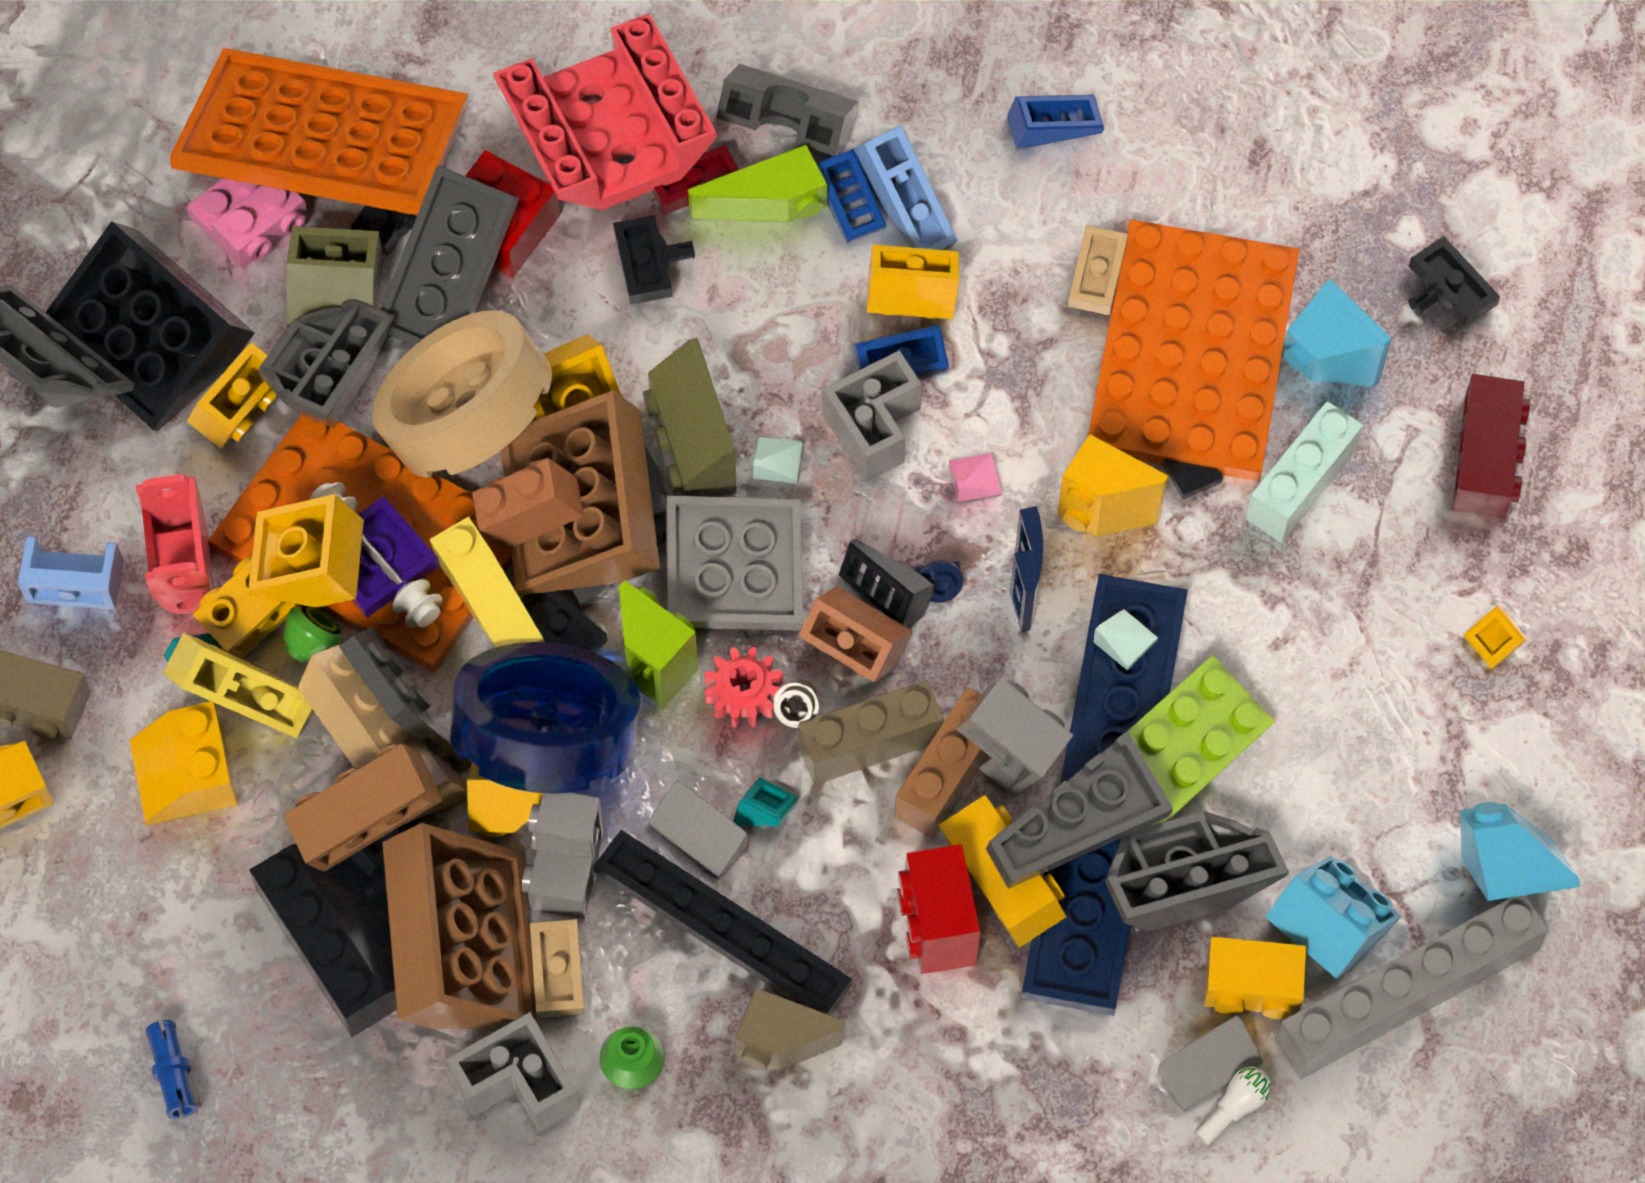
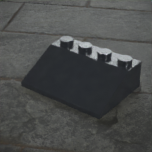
(149, 323)
(337, 929)

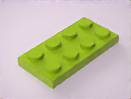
(1198, 731)

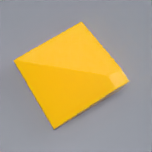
(1495, 636)

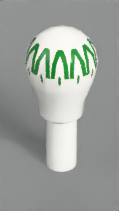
(1245, 1093)

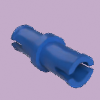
(171, 1069)

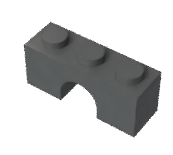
(761, 98)

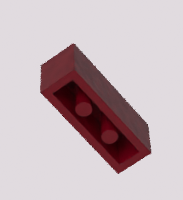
(1490, 446)

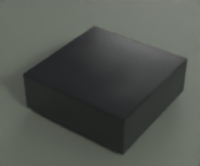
(1191, 478)

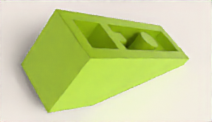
(767, 191)

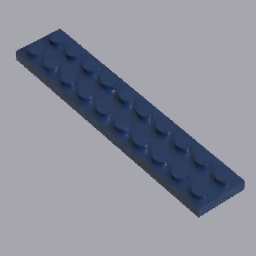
(1084, 954)

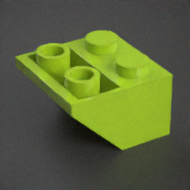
(657, 645)

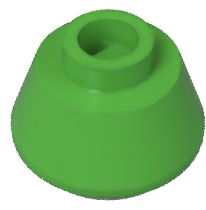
(309, 632)
(632, 1057)

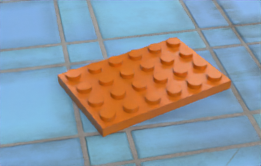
(319, 131)
(1194, 348)
(322, 455)

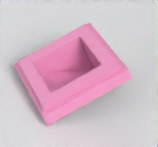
(974, 477)

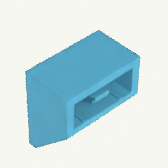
(1333, 915)

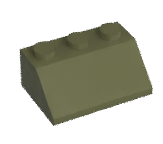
(691, 424)

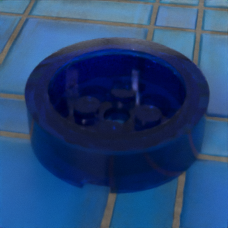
(518, 689)

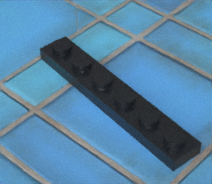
(722, 924)

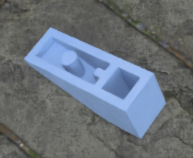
(904, 190)

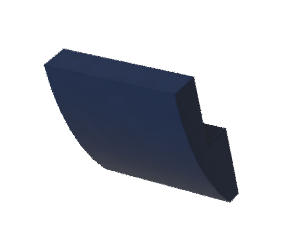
(1027, 567)

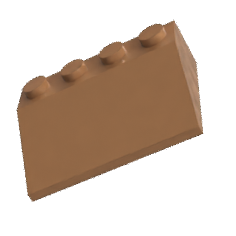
(617, 535)
(458, 930)

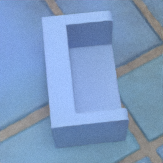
(70, 577)

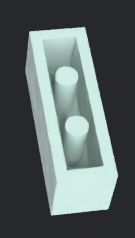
(1304, 472)

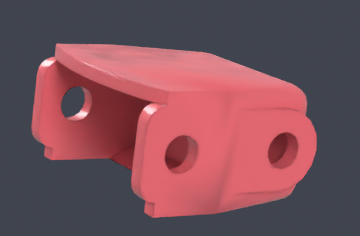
(175, 547)

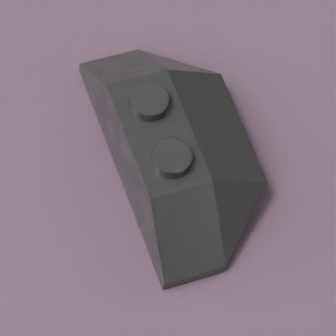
(51, 357)
(326, 359)
(1190, 869)

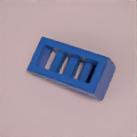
(1030, 129)
(849, 163)

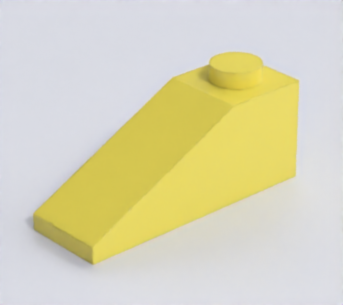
(483, 585)
(237, 685)

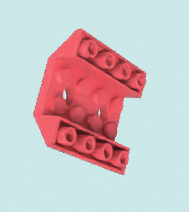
(642, 113)

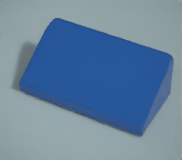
(920, 347)

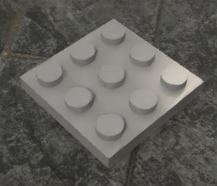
(735, 562)

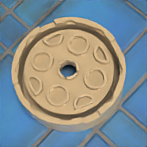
(461, 393)

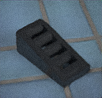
(911, 588)

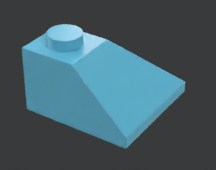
(1336, 341)
(1511, 854)

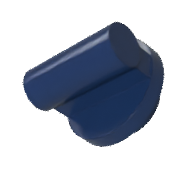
(945, 577)

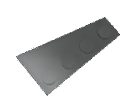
(1091, 809)

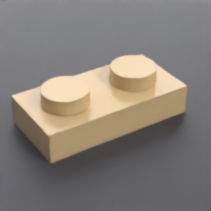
(1097, 270)
(557, 968)

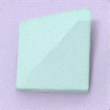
(777, 460)
(1124, 638)

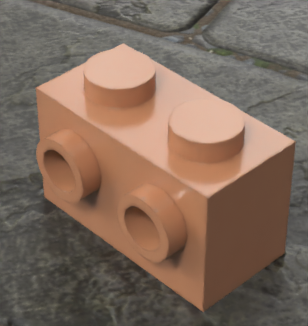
(527, 503)
(855, 634)

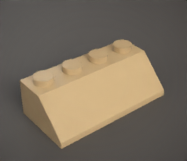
(363, 725)

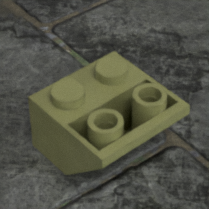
(331, 268)

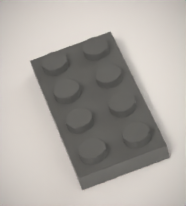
(447, 254)

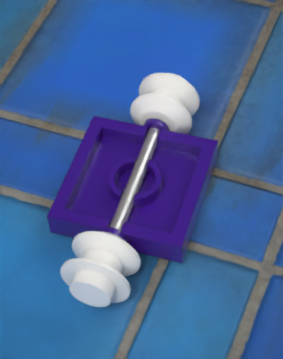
(391, 562)

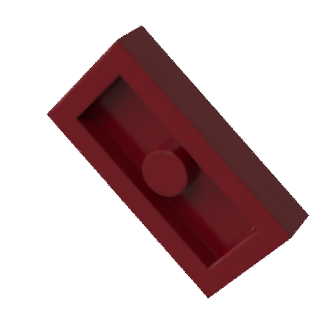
(709, 166)

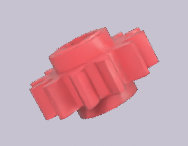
(726, 692)

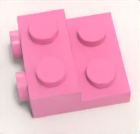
(247, 217)

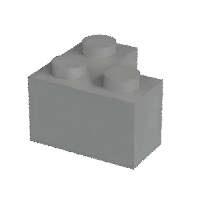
(866, 409)
(1014, 734)
(568, 844)
(518, 1063)

